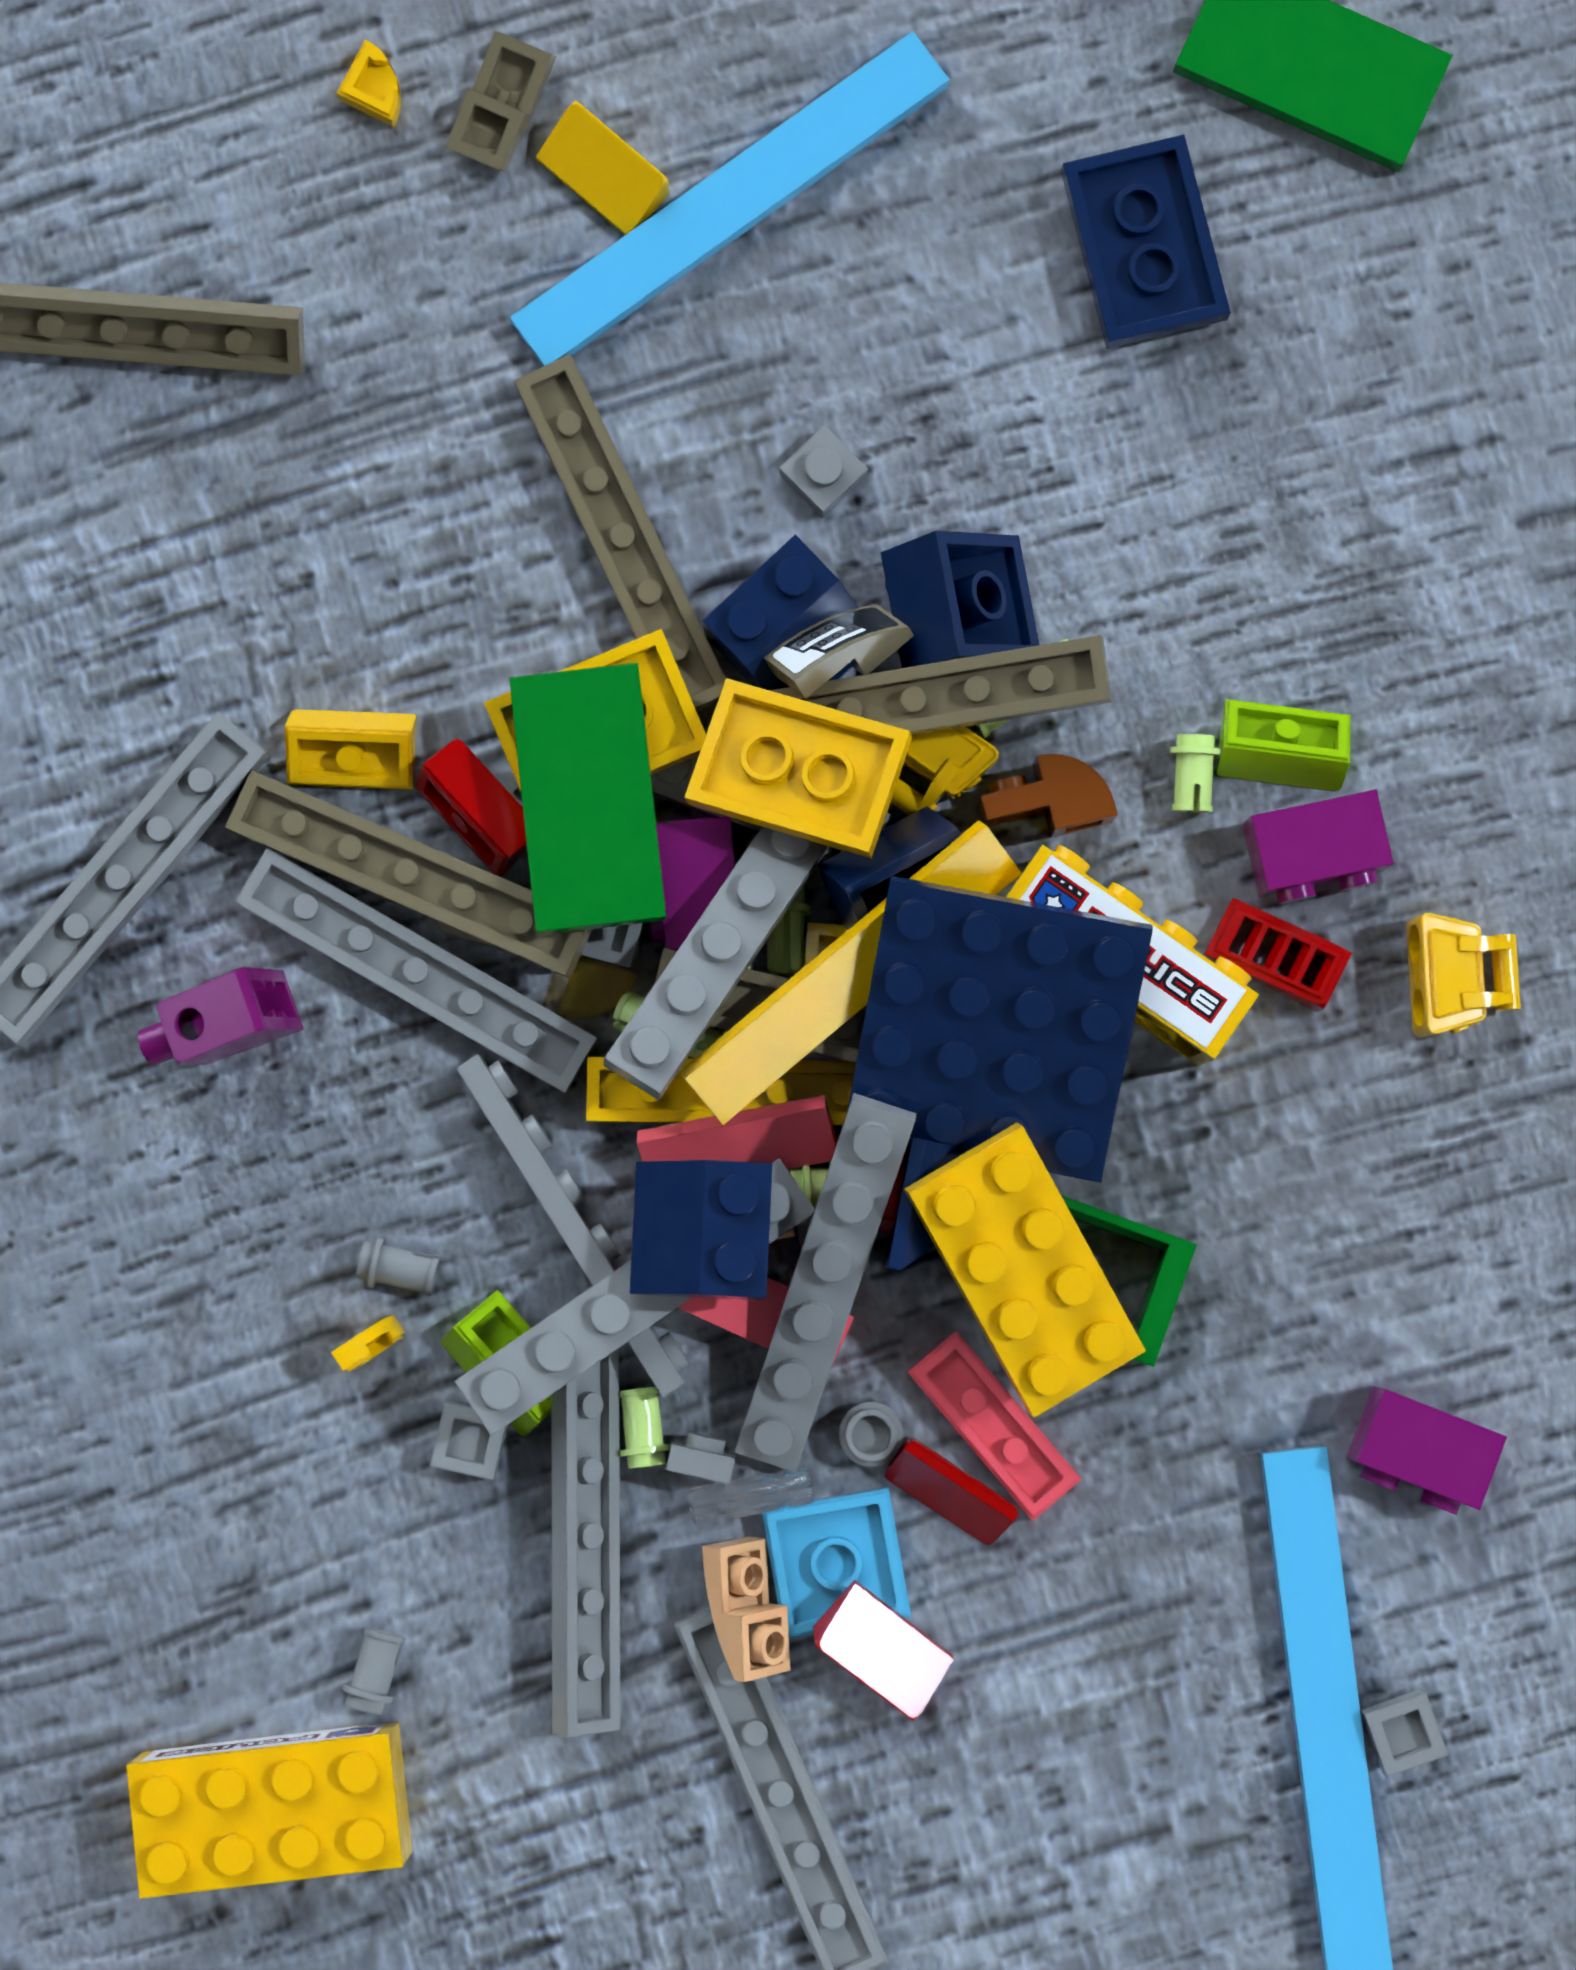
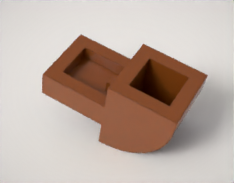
(1064, 791)

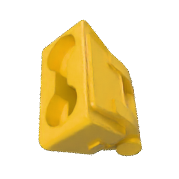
(947, 760)
(1449, 974)

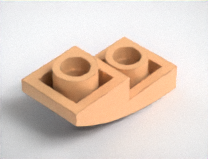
(746, 1624)

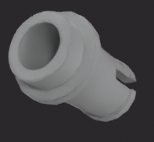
(397, 1267)
(374, 1671)

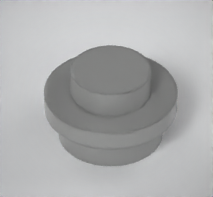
(870, 1434)

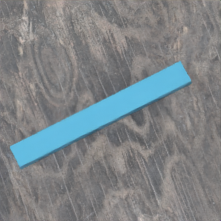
(730, 201)
(1325, 1709)

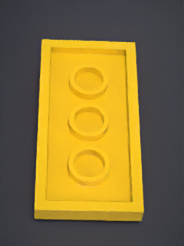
(1025, 1269)

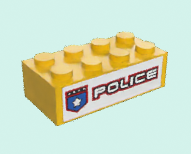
(1182, 993)
(269, 1809)

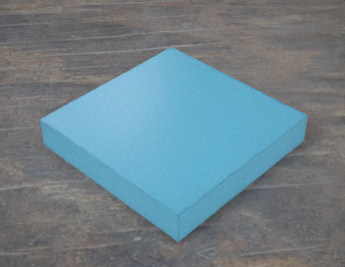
(827, 1547)

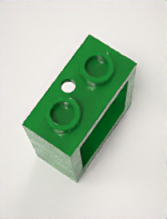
(1165, 1279)

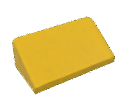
(603, 169)
(351, 749)

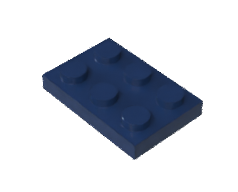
(1145, 241)

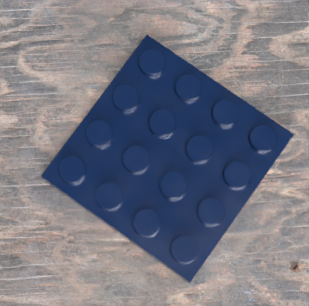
(1002, 1019)

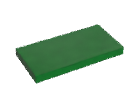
(1318, 71)
(587, 799)

